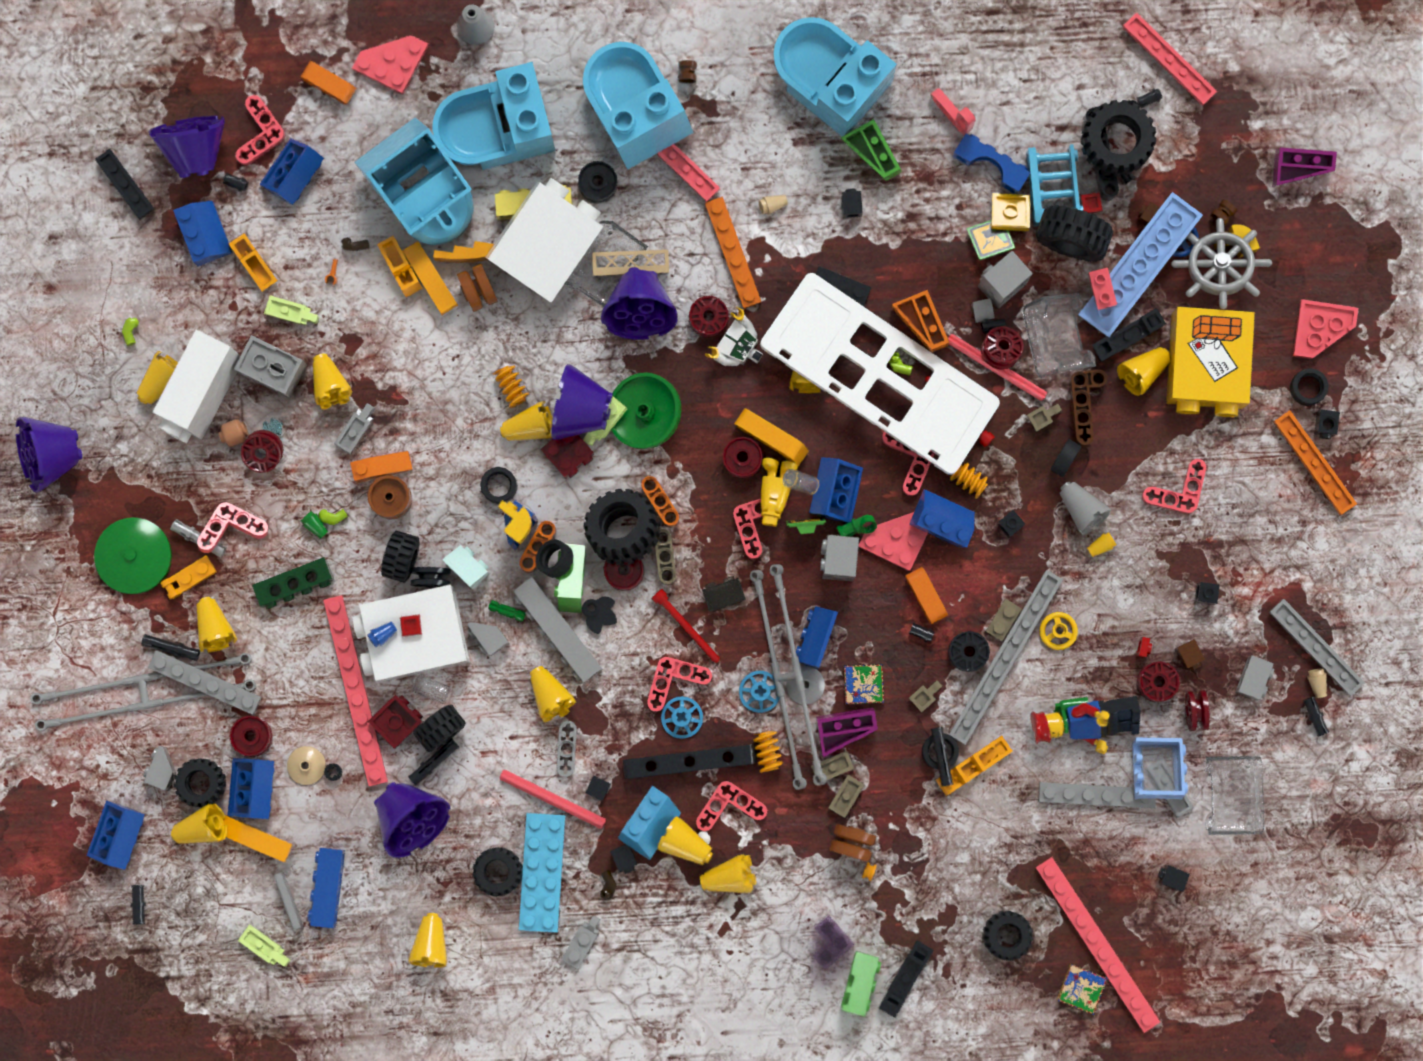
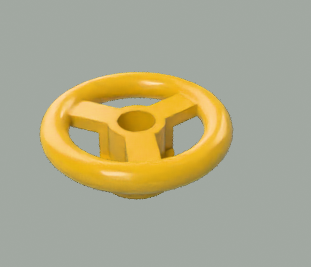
(1071, 636)

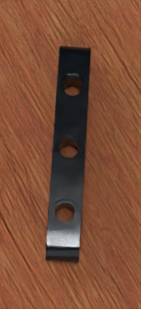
(703, 761)

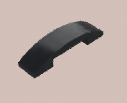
(1129, 335)
(905, 978)

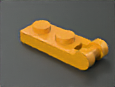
(189, 577)

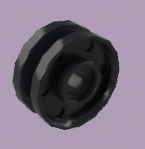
(593, 171)
(430, 577)
(979, 646)

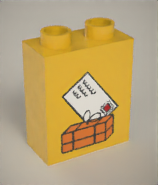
(1210, 360)

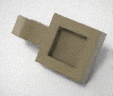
(1041, 417)
(924, 697)

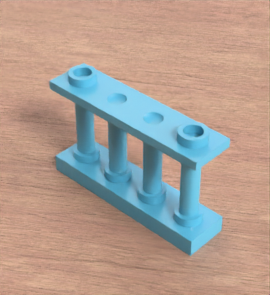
(1036, 177)

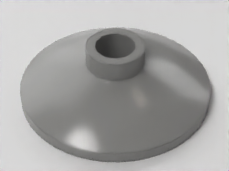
(815, 688)

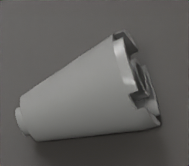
(475, 25)
(1083, 507)

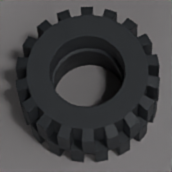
(400, 556)
(439, 728)
(183, 782)
(482, 880)
(1024, 941)

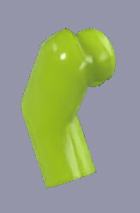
(127, 330)
(330, 518)

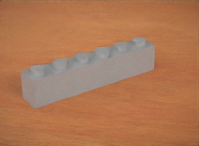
(558, 630)

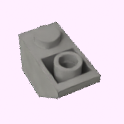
(489, 636)
(161, 770)

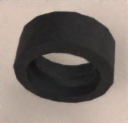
(1323, 387)
(1065, 458)
(484, 485)
(564, 562)
(925, 751)

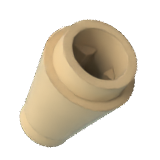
(772, 203)
(1318, 682)

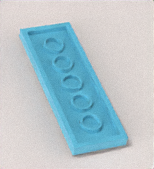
(542, 872)

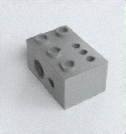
(1004, 279)
(270, 366)
(839, 558)

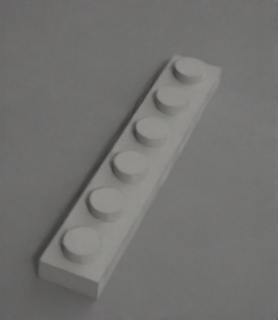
(1316, 647)
(205, 682)
(1092, 795)

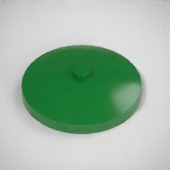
(651, 411)
(133, 555)

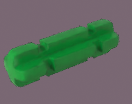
(507, 611)

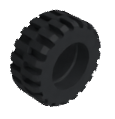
(1129, 116)
(1074, 233)
(609, 509)

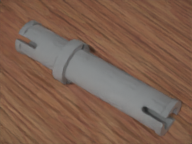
(192, 534)

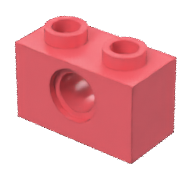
(1102, 289)

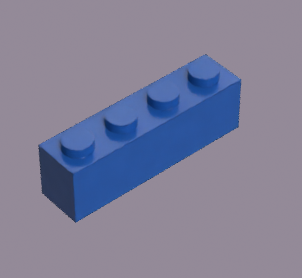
(327, 887)

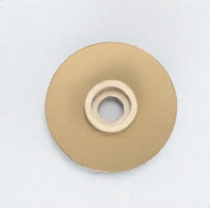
(313, 772)

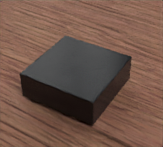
(598, 788)

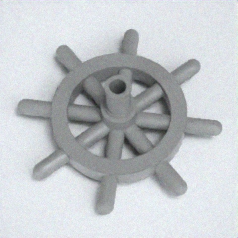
(1221, 263)

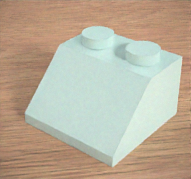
(466, 567)

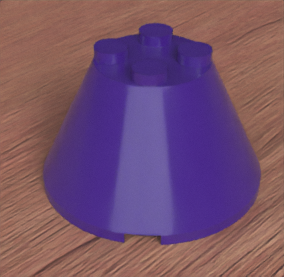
(190, 144)
(639, 307)
(581, 406)
(45, 451)
(409, 818)

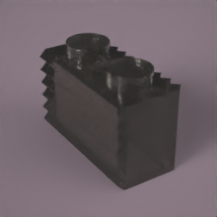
(723, 594)

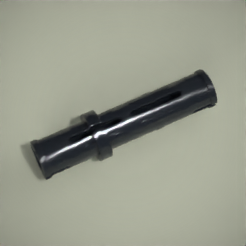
(176, 649)
(942, 756)
(437, 758)

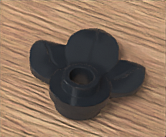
(601, 616)

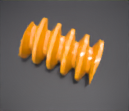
(511, 386)
(970, 480)
(767, 751)

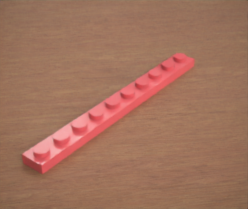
(355, 690)
(1097, 944)

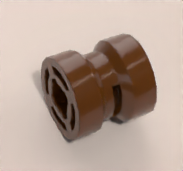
(687, 71)
(1224, 211)

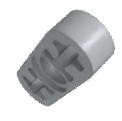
(563, 734)

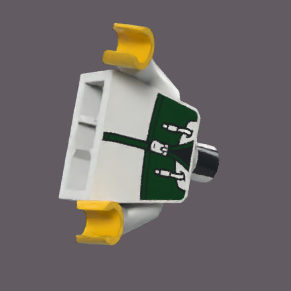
(737, 343)

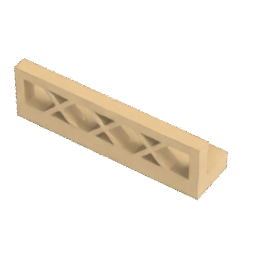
(608, 271)

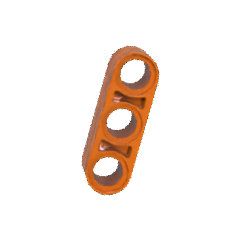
(328, 83)
(657, 492)
(538, 536)
(926, 595)

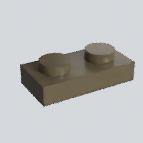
(1003, 620)
(836, 765)
(846, 796)

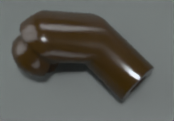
(347, 245)
(609, 886)

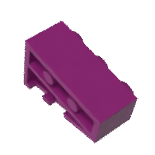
(1300, 164)
(843, 728)

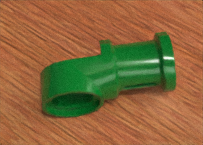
(856, 526)

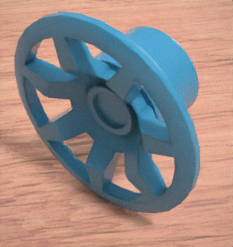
(759, 691)
(681, 717)

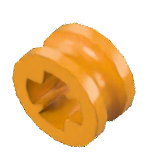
(869, 871)

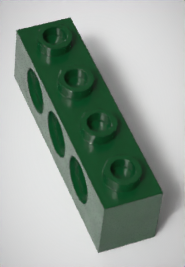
(263, 589)

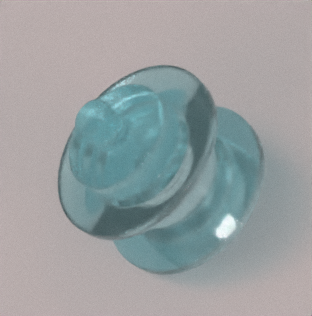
(274, 426)

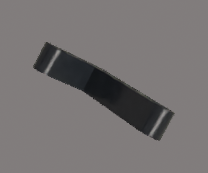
(1106, 181)

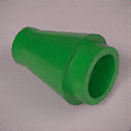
(314, 524)

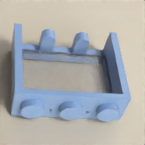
(1159, 768)

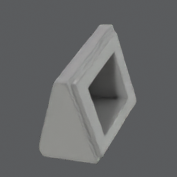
(982, 310)

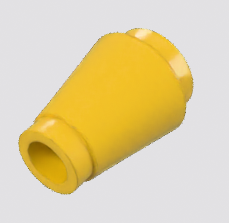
(1101, 544)

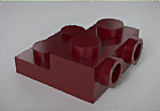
(568, 454)
(396, 720)

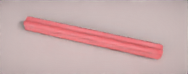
(1007, 374)
(552, 799)

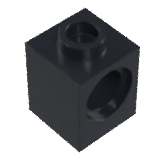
(851, 203)
(1330, 416)
(1010, 523)
(1206, 593)
(624, 859)
(1173, 877)

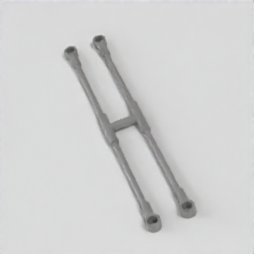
(780, 678)
(144, 704)

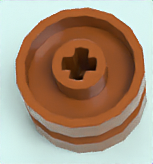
(475, 288)
(393, 508)
(852, 842)

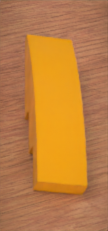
(464, 254)
(430, 278)
(976, 764)
(257, 839)

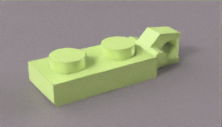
(289, 311)
(617, 412)
(263, 946)

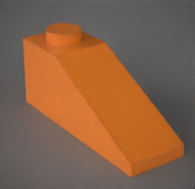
(378, 466)

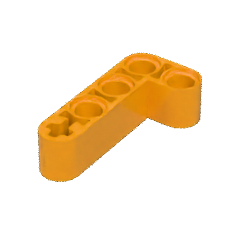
(771, 436)

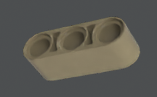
(669, 565)

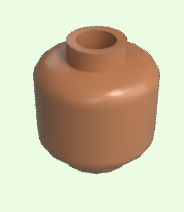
(233, 433)

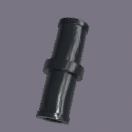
(1316, 716)
(138, 904)

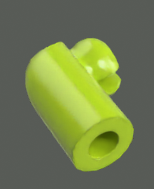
(897, 365)

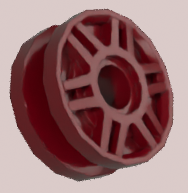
(711, 305)
(1009, 340)
(254, 458)
(742, 469)
(624, 582)
(1169, 679)
(1197, 710)
(239, 733)

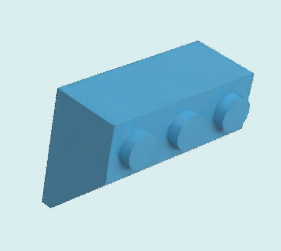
(649, 823)

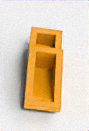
(252, 261)
(399, 266)

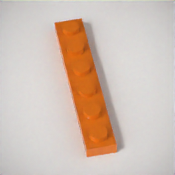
(733, 253)
(1315, 462)

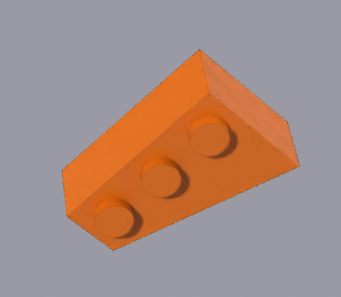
(922, 319)

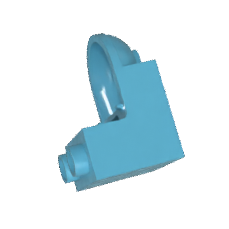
(831, 71)
(634, 102)
(471, 127)
(434, 207)

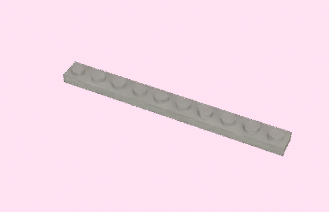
(1005, 657)

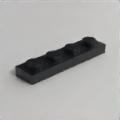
(124, 184)

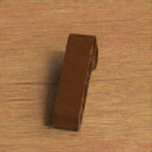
(1085, 409)

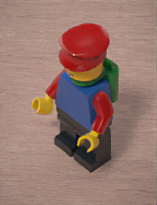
(1088, 720)

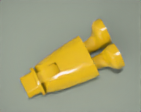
(773, 492)

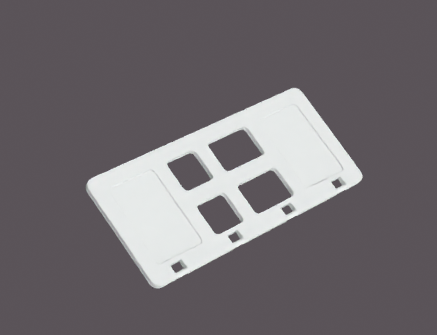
(818, 329)

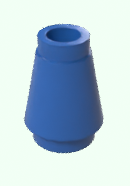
(381, 634)

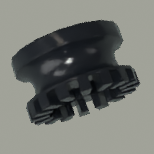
(328, 774)

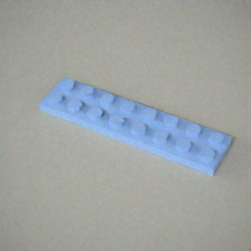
(1143, 261)

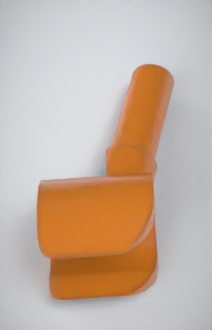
(332, 272)

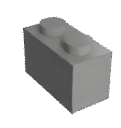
(1254, 678)

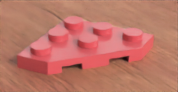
(392, 62)
(1320, 326)
(895, 541)

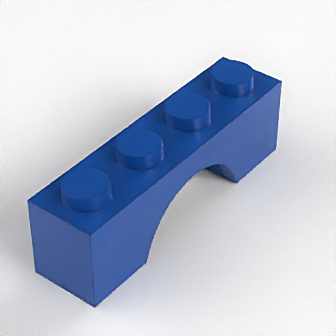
(972, 150)

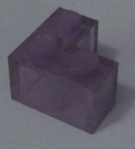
(836, 942)

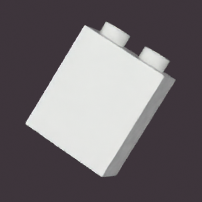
(546, 239)
(196, 387)
(437, 647)

